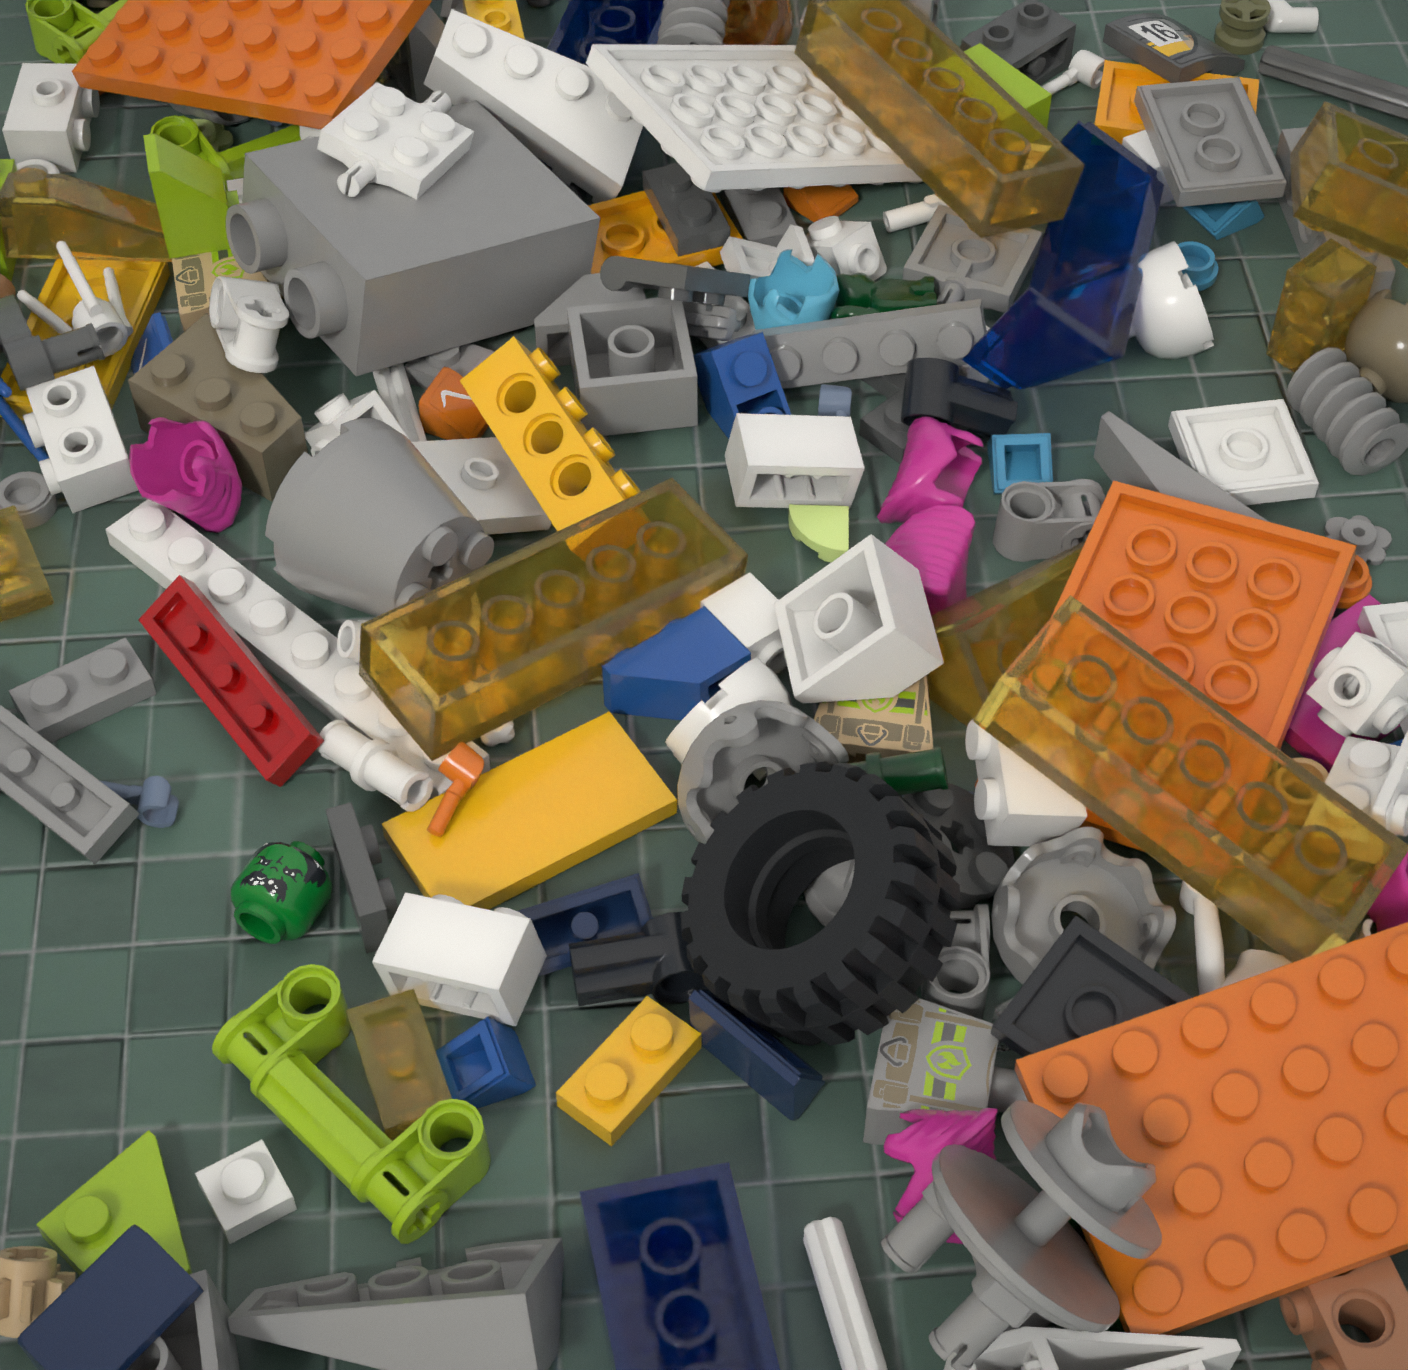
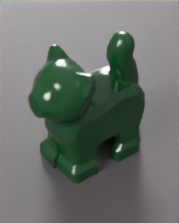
(864, 296)

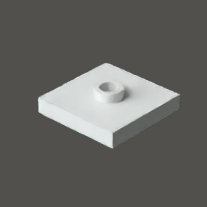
(1246, 450)
(486, 483)

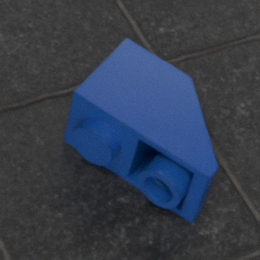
(739, 380)
(673, 668)

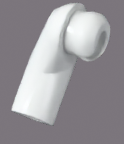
(1291, 19)

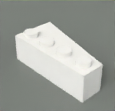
(541, 99)

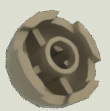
(1380, 345)

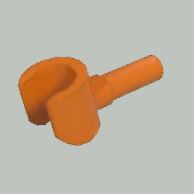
(463, 769)

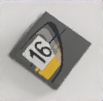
(1169, 47)

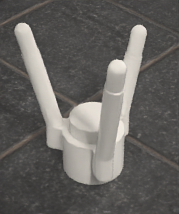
(107, 317)

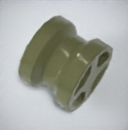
(1242, 25)

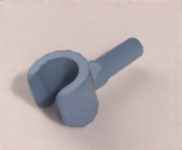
(834, 401)
(153, 799)

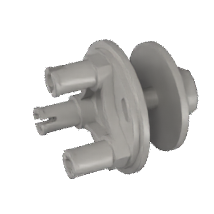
(1023, 1247)

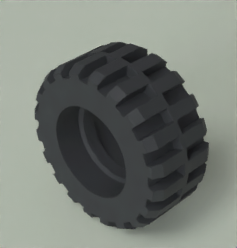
(874, 946)

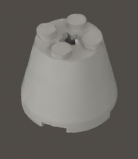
(371, 522)

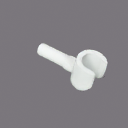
(1083, 69)

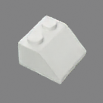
(858, 628)

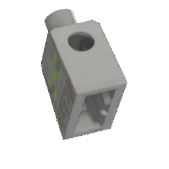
(933, 1063)

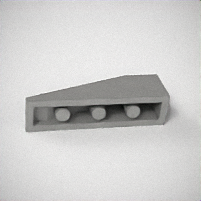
(1140, 462)

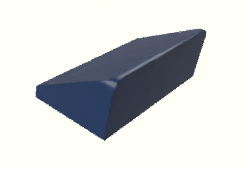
(588, 915)
(754, 1055)
(112, 1308)

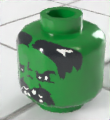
(281, 891)

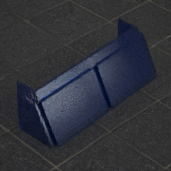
(1084, 273)

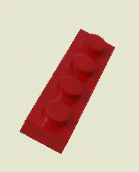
(231, 681)

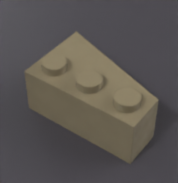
(198, 383)

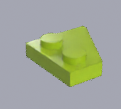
(117, 1197)

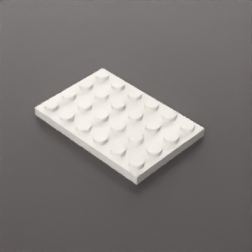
(745, 116)

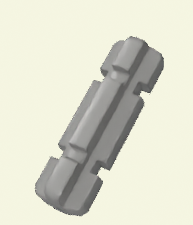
(710, 321)

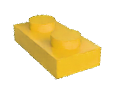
(629, 1070)

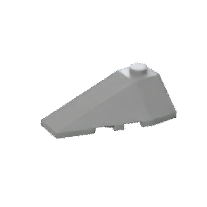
(469, 1316)

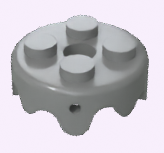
(739, 743)
(1084, 878)

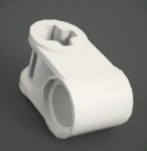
(248, 321)

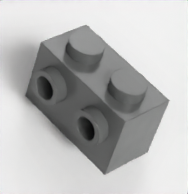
(1029, 39)

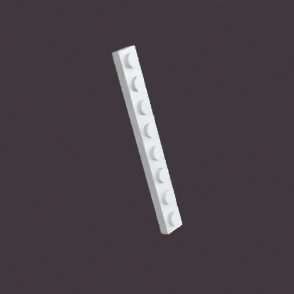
(270, 626)

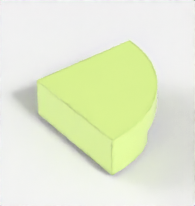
(821, 528)

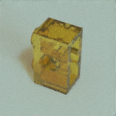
(1319, 303)

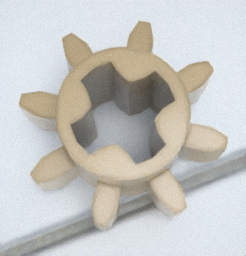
(28, 1286)

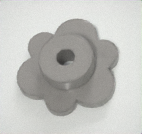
(1359, 530)

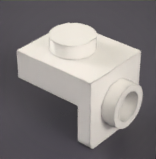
(847, 246)
(759, 258)

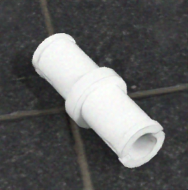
(375, 765)

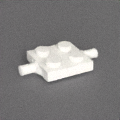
(394, 141)

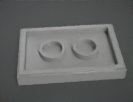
(1209, 142)

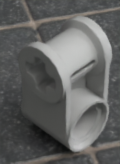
(1045, 517)
(964, 965)

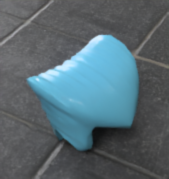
(793, 293)

